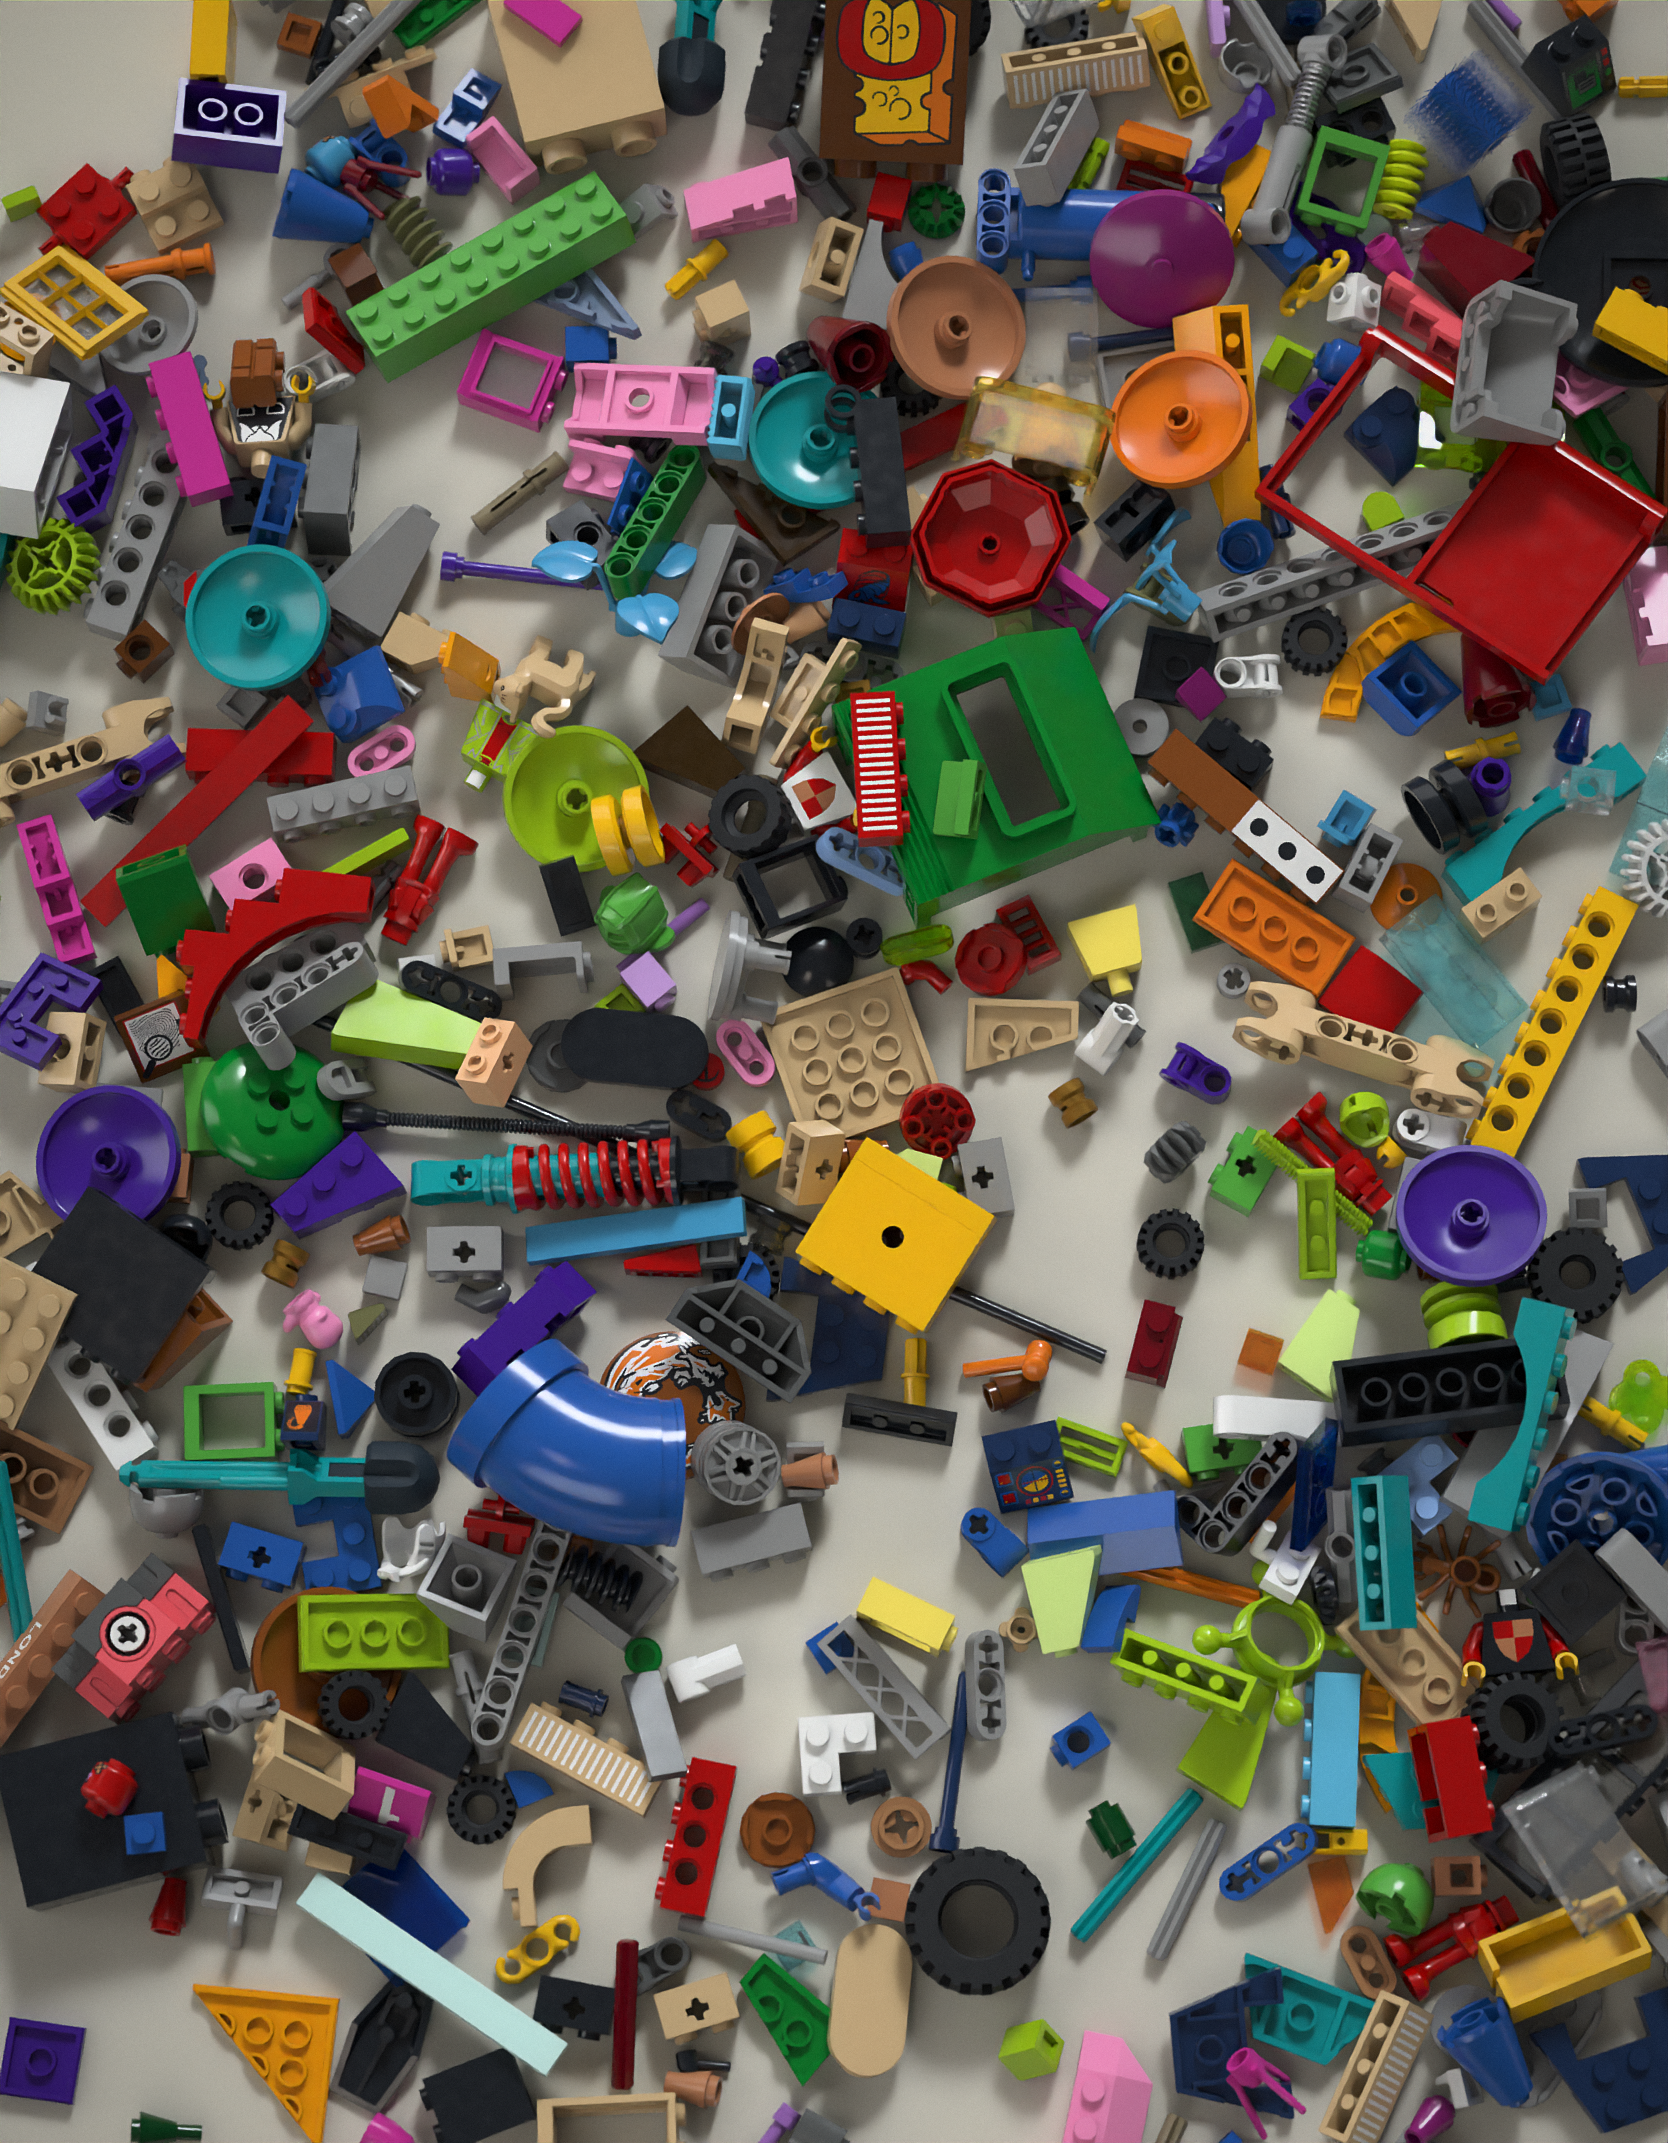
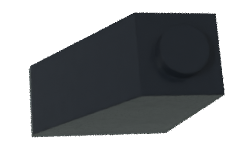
(426, 1733)

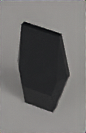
(382, 2046)

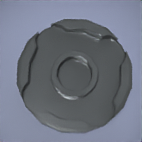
(546, 1059)

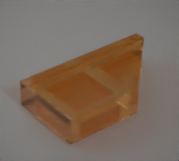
(1331, 1889)

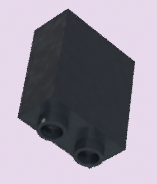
(74, 1854)

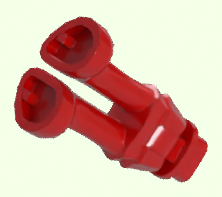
(411, 900)
(1353, 1173)
(1465, 1927)

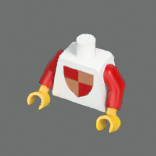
(818, 789)

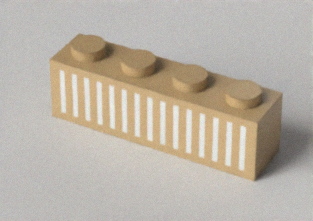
(1095, 64)
(585, 1758)
(1376, 2070)

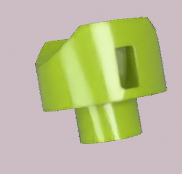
(1363, 1114)

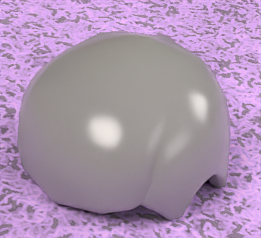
(1244, 66)

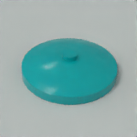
(795, 447)
(258, 617)

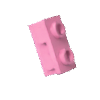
(597, 469)

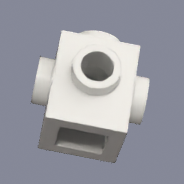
(1354, 303)

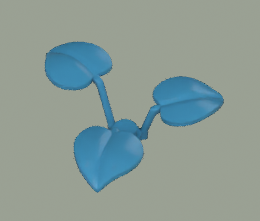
(1175, 596)
(643, 614)

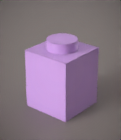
(649, 983)

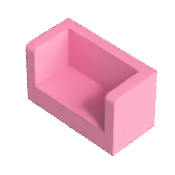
(503, 160)

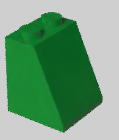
(164, 899)

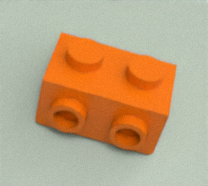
(1153, 146)

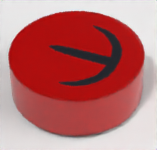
(712, 1076)

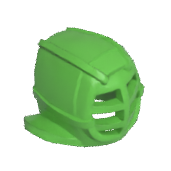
(635, 914)

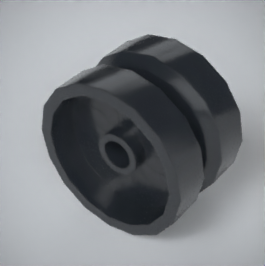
(1444, 807)
(412, 1374)

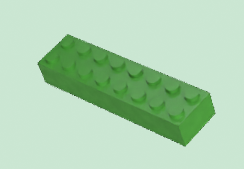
(491, 276)

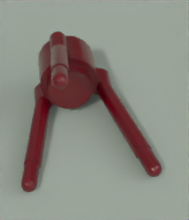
(360, 177)

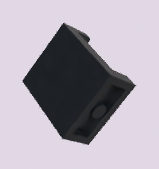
(478, 2098)

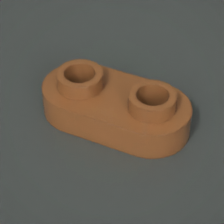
(1369, 1961)

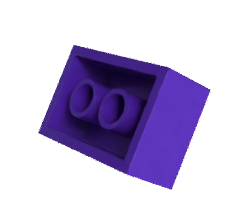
(228, 125)

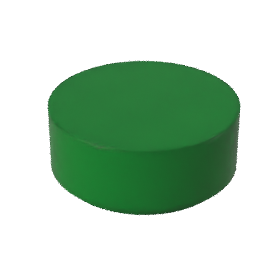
(643, 1655)

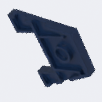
(1648, 1186)
(847, 1333)
(1212, 2031)
(1620, 2082)

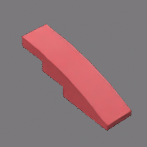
(1424, 318)

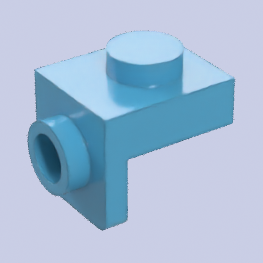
(1346, 820)

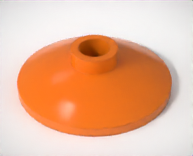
(1388, 905)

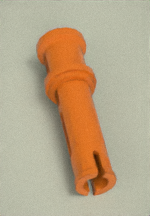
(177, 265)

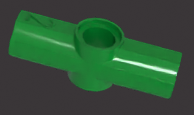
(1603, 441)

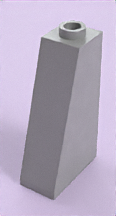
(377, 574)

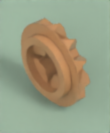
(912, 1812)

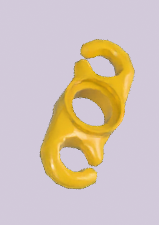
(1327, 279)
(1157, 1455)
(545, 1932)

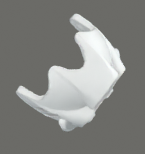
(410, 1547)

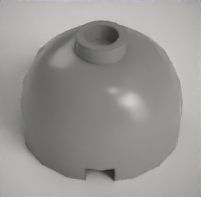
(166, 1509)

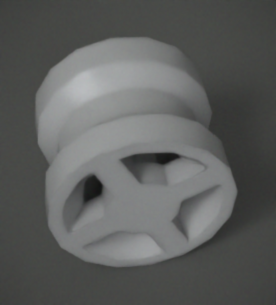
(351, 24)

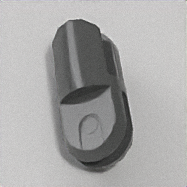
(1348, 18)

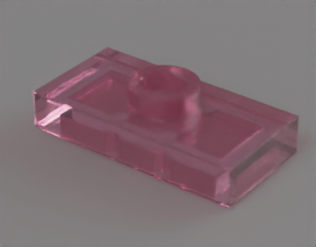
(1654, 1668)

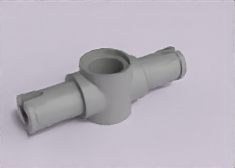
(231, 1710)

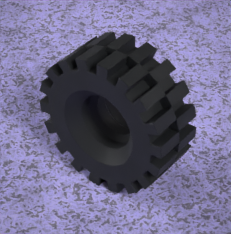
(1591, 1251)

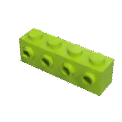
(1190, 1677)

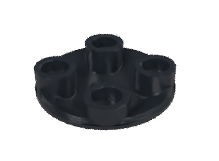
(818, 961)

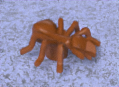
(1462, 1572)

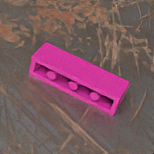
(190, 429)

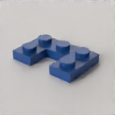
(356, 1544)

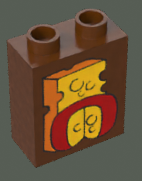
(895, 86)

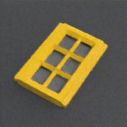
(74, 302)

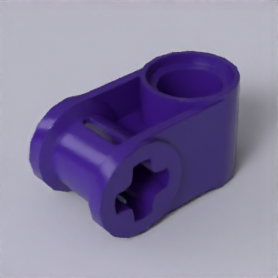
(1195, 1073)

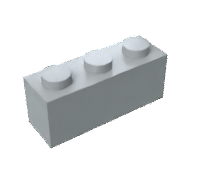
(752, 1542)

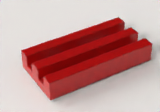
(1151, 170)

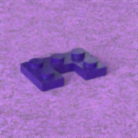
(40, 986)

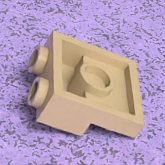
(173, 204)

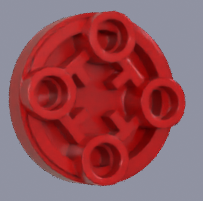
(936, 1120)

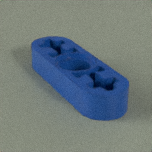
(1251, 1886)

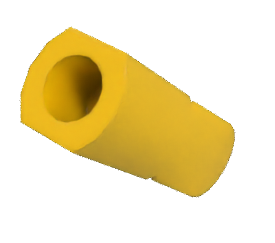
(1342, 1841)

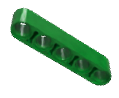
(655, 521)

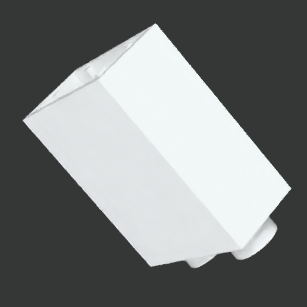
(33, 447)

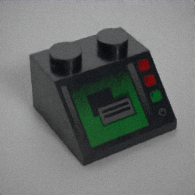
(1572, 67)

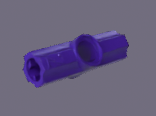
(109, 790)

